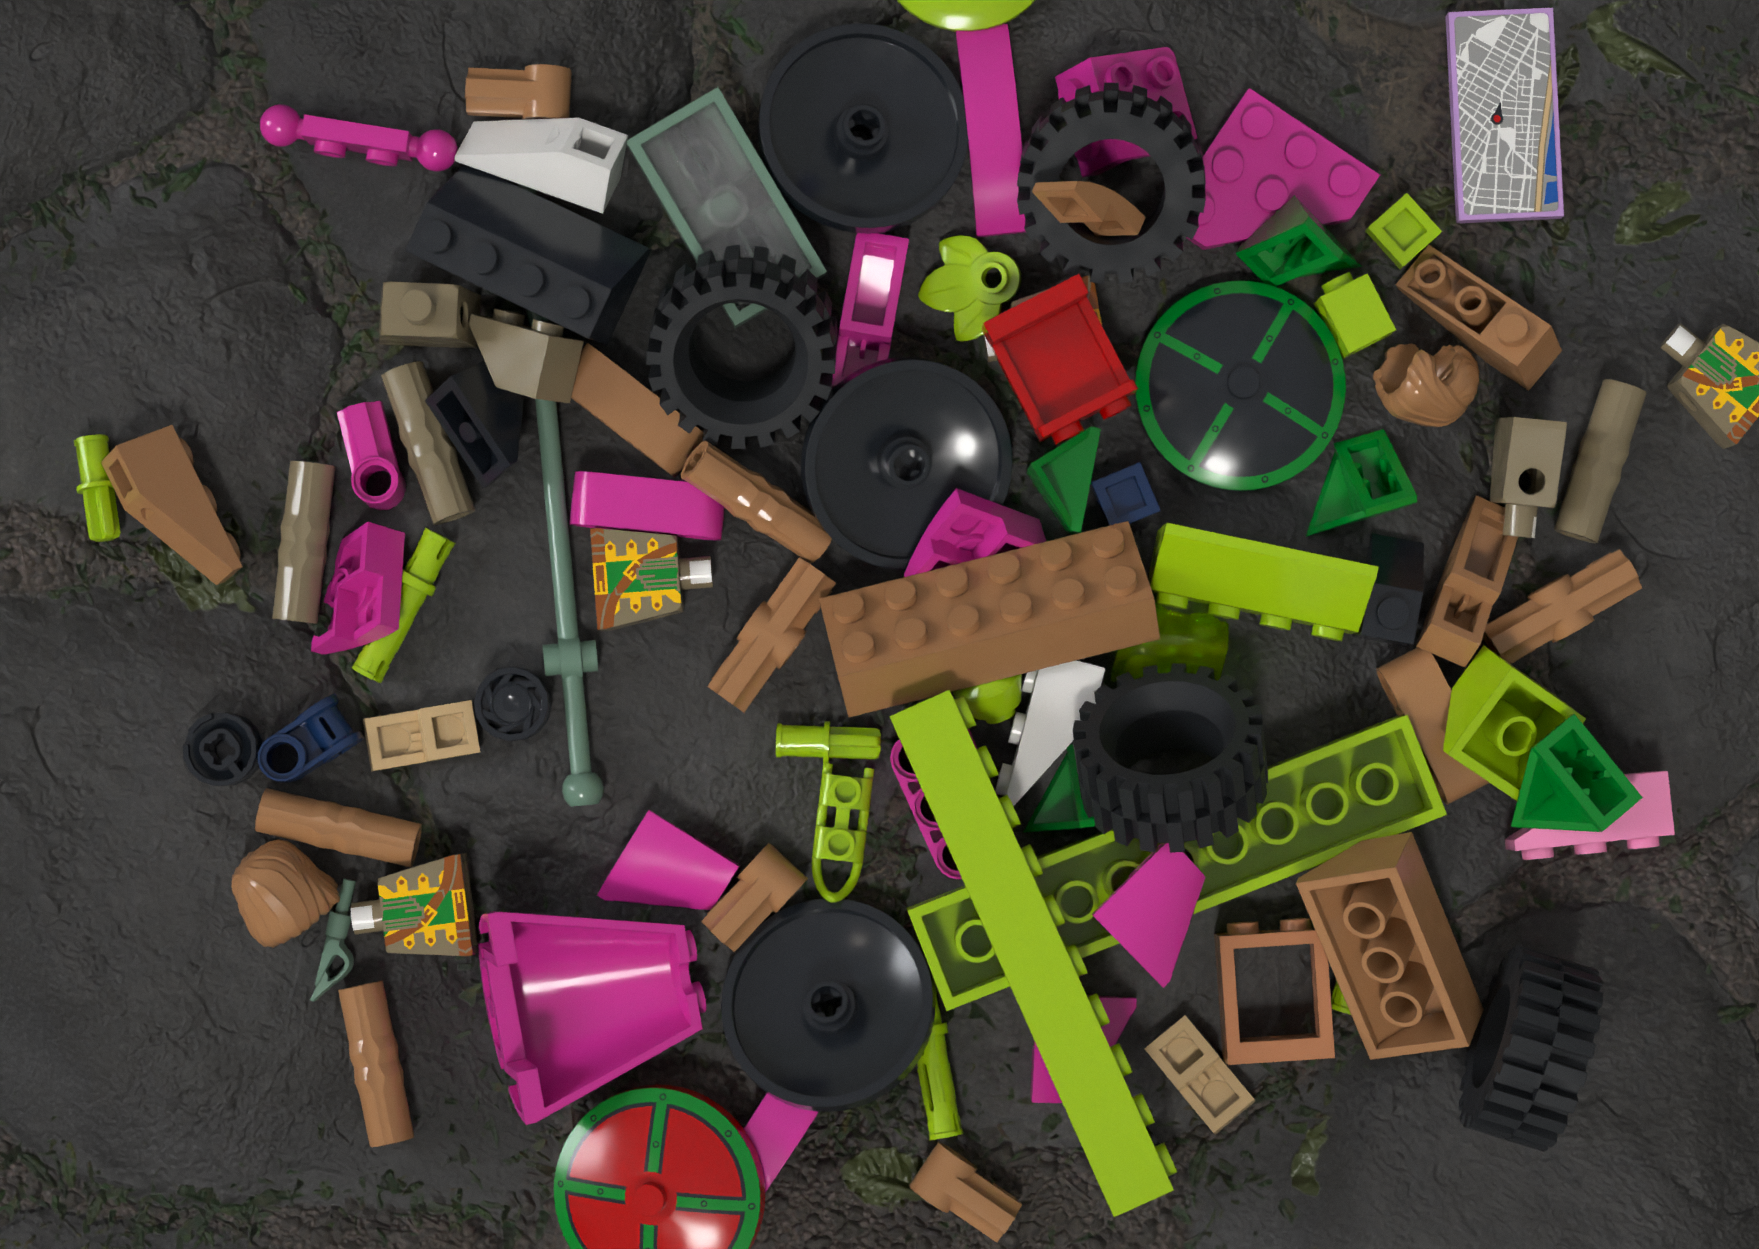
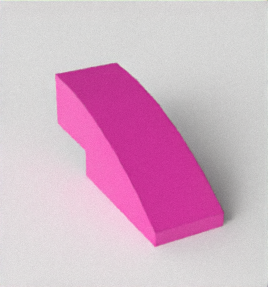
(870, 302)

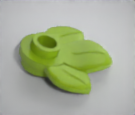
(963, 288)

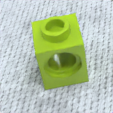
(1353, 313)

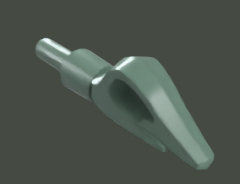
(334, 945)

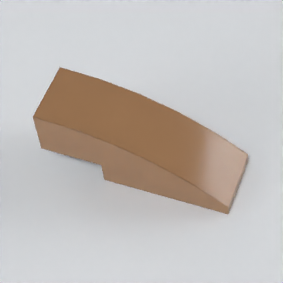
(1469, 585)

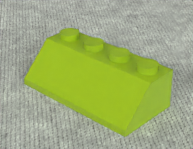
(1260, 580)

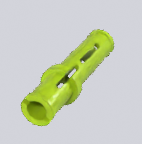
(416, 585)
(937, 1083)

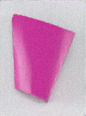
(364, 589)
(668, 868)
(1154, 910)

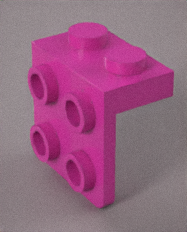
(1149, 69)

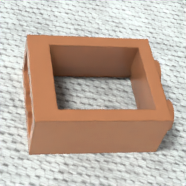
(1280, 1047)

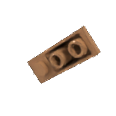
(1481, 317)
(165, 495)

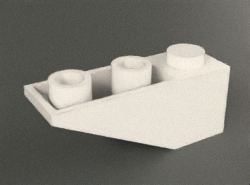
(553, 155)
(1048, 722)

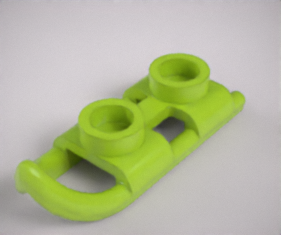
(840, 842)

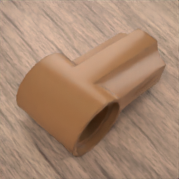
(531, 93)
(760, 890)
(955, 1186)

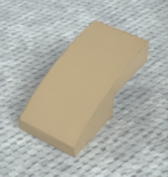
(421, 735)
(1199, 1074)

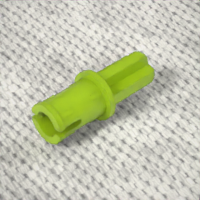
(96, 488)
(828, 742)

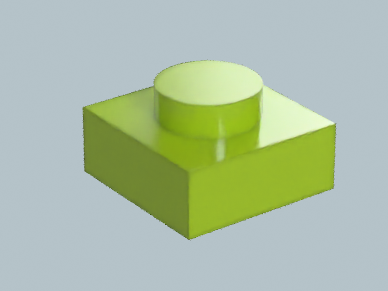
(1403, 231)

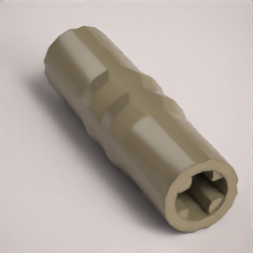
(427, 444)
(1600, 461)
(303, 542)

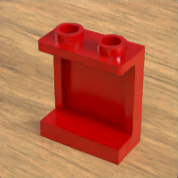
(1059, 361)

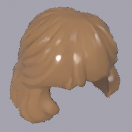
(1425, 386)
(281, 892)

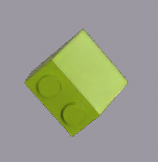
(1498, 719)

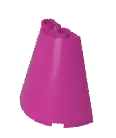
(582, 1001)

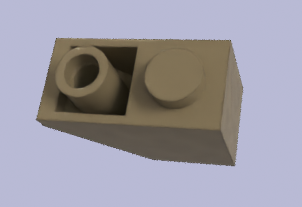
(527, 358)

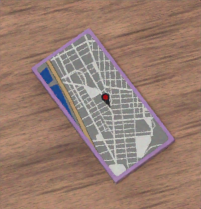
(1504, 115)

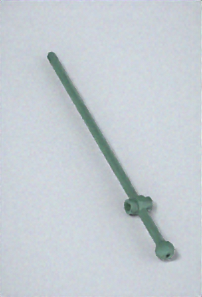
(570, 655)

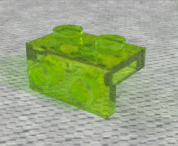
(1183, 639)

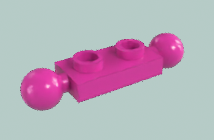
(332, 138)

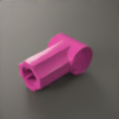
(370, 451)

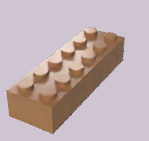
(990, 618)

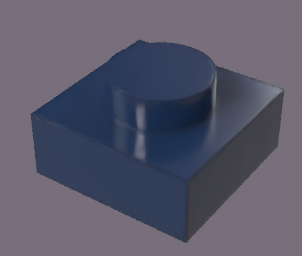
(1125, 496)

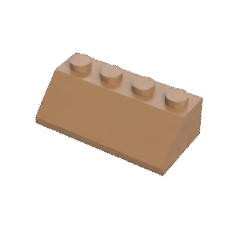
(1392, 948)

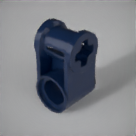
(311, 740)

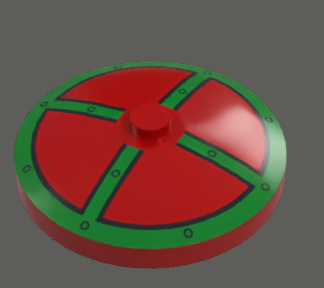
(659, 1175)

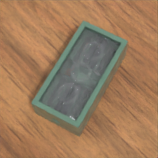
(719, 190)

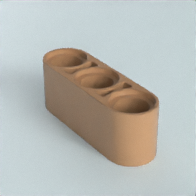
(632, 411)
(1421, 692)

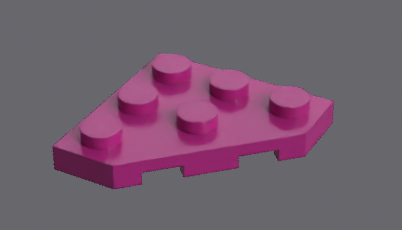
(1266, 160)

